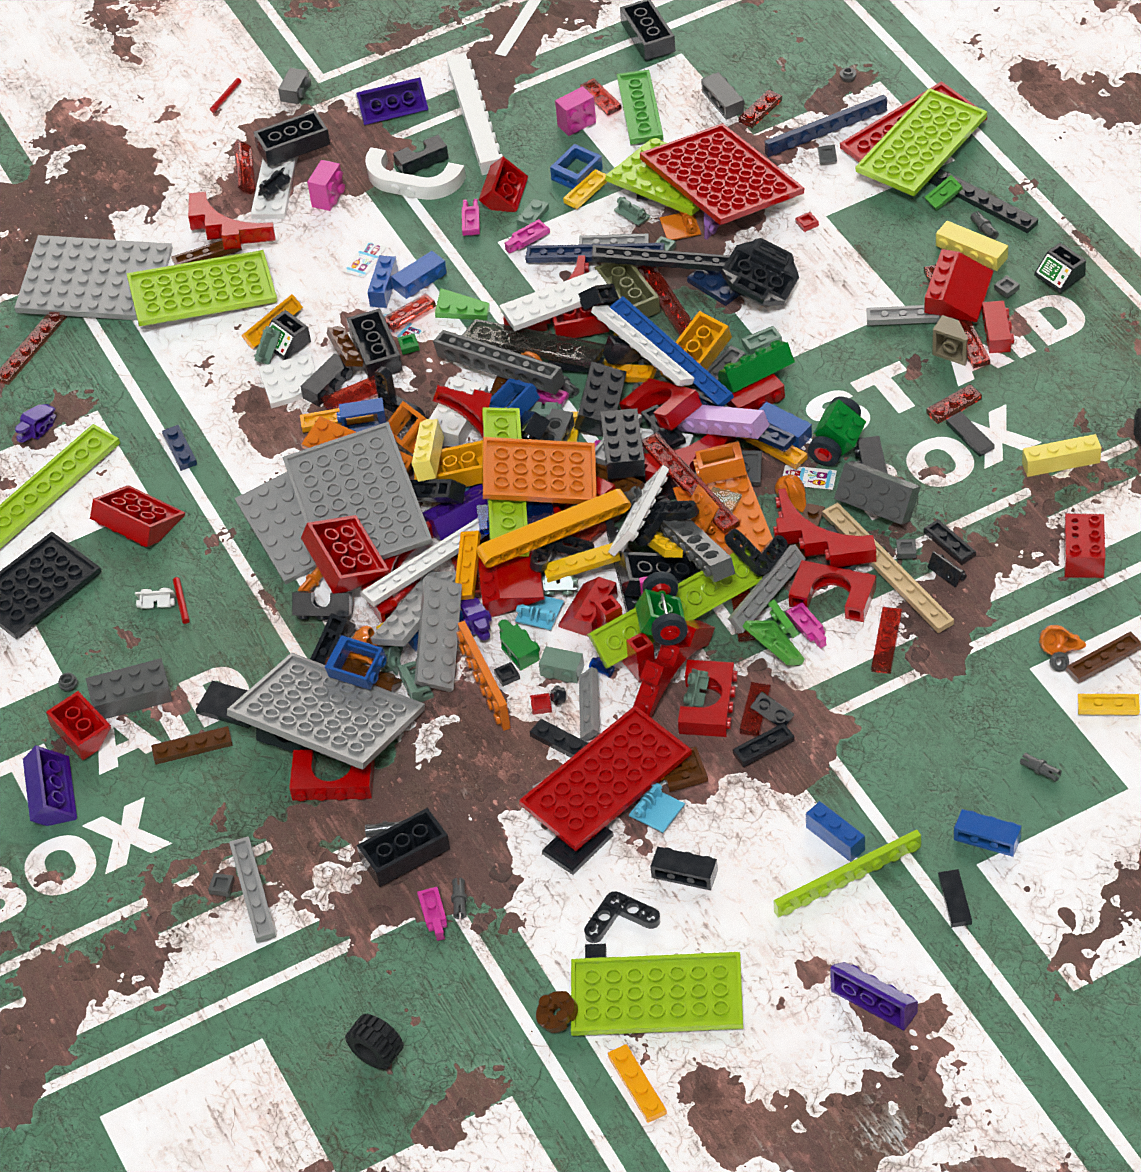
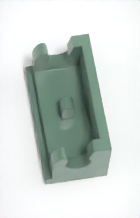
(415, 691)

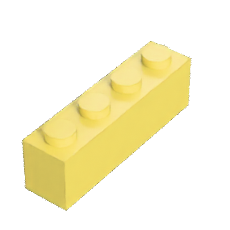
(972, 244)
(427, 450)
(1061, 455)

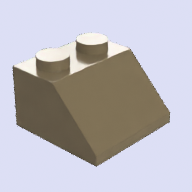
(950, 341)

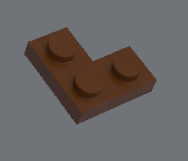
(689, 774)

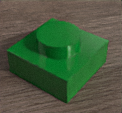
(408, 343)

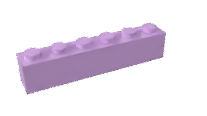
(726, 422)

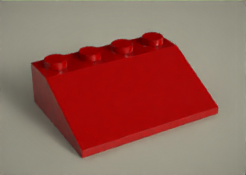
(957, 287)
(135, 515)
(343, 553)
(509, 585)

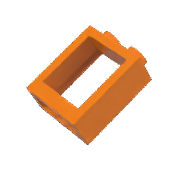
(404, 413)
(720, 463)

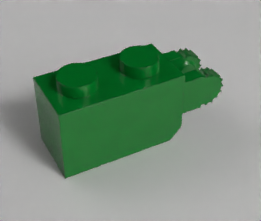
(518, 645)

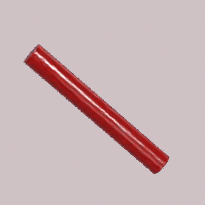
(225, 95)
(403, 593)
(181, 600)

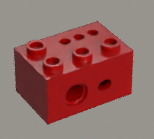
(1084, 545)

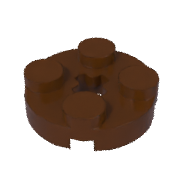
(548, 1004)

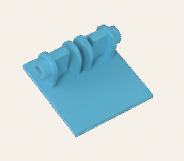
(540, 614)
(656, 808)

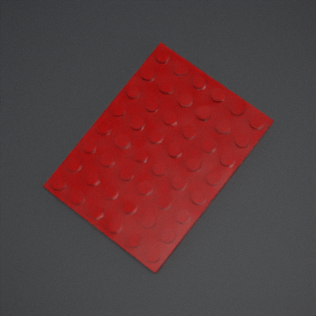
(721, 173)

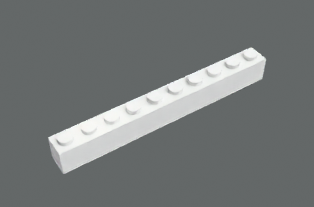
(473, 111)

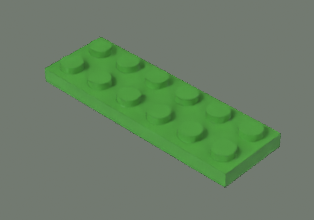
(639, 106)

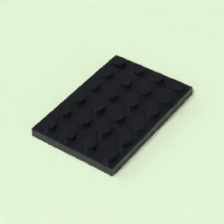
(41, 582)

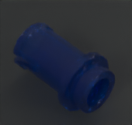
(598, 664)

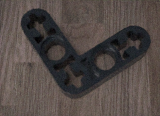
(386, 391)
(664, 511)
(583, 545)
(761, 557)
(616, 910)

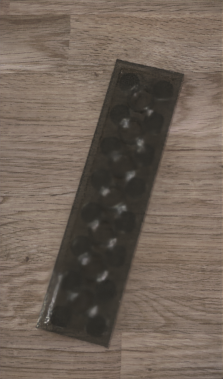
(543, 344)

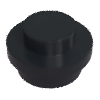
(558, 695)

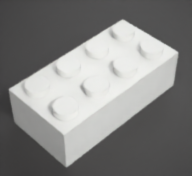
(453, 425)

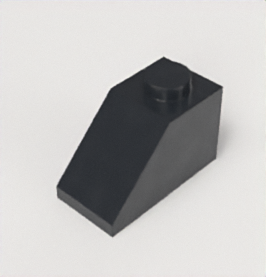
(598, 296)

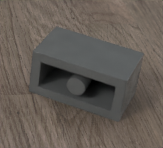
(294, 86)

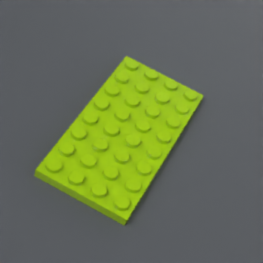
(921, 142)
(201, 287)
(657, 993)

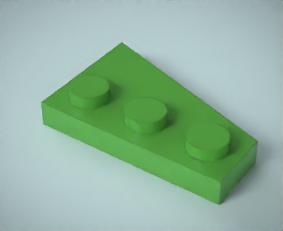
(459, 306)
(775, 640)

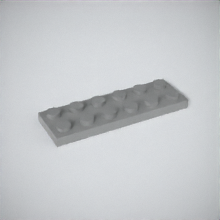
(405, 619)
(438, 634)

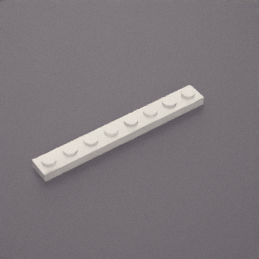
(642, 345)
(416, 567)

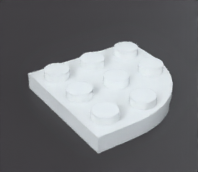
(284, 379)

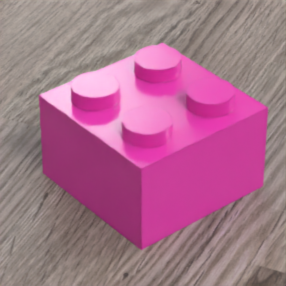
(575, 111)
(326, 185)

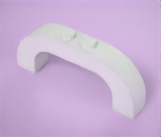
(410, 185)

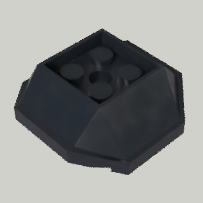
(761, 272)

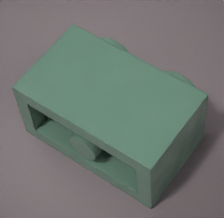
(561, 664)

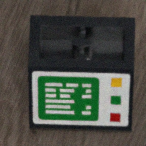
(1061, 268)
(293, 334)

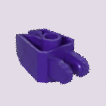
(35, 422)
(476, 618)

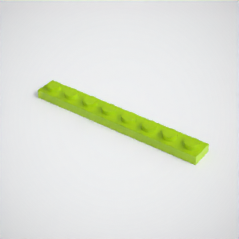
(847, 873)

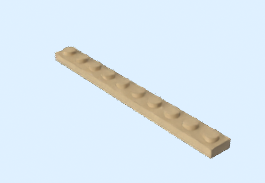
(893, 572)

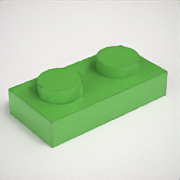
(943, 192)
(778, 614)

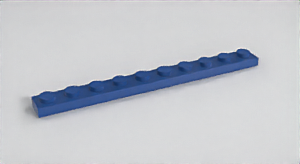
(702, 378)

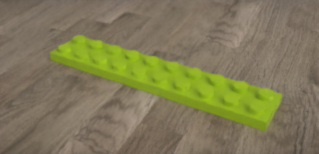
(54, 480)
(504, 514)
(697, 597)

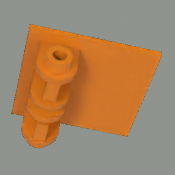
(680, 226)
(707, 510)

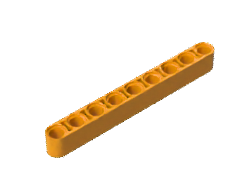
(553, 528)

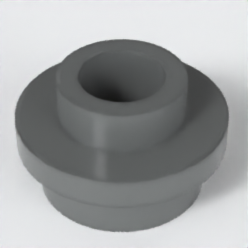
(848, 74)
(1064, 661)
(67, 681)

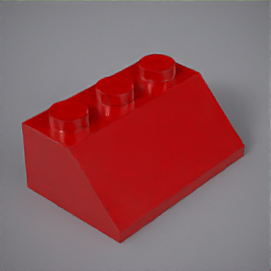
(503, 186)
(578, 324)
(582, 612)
(79, 725)

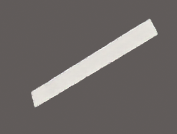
(517, 27)

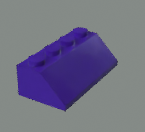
(391, 101)
(451, 517)
(49, 787)
(873, 995)

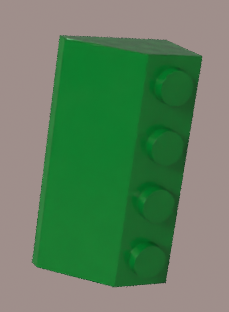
(756, 366)

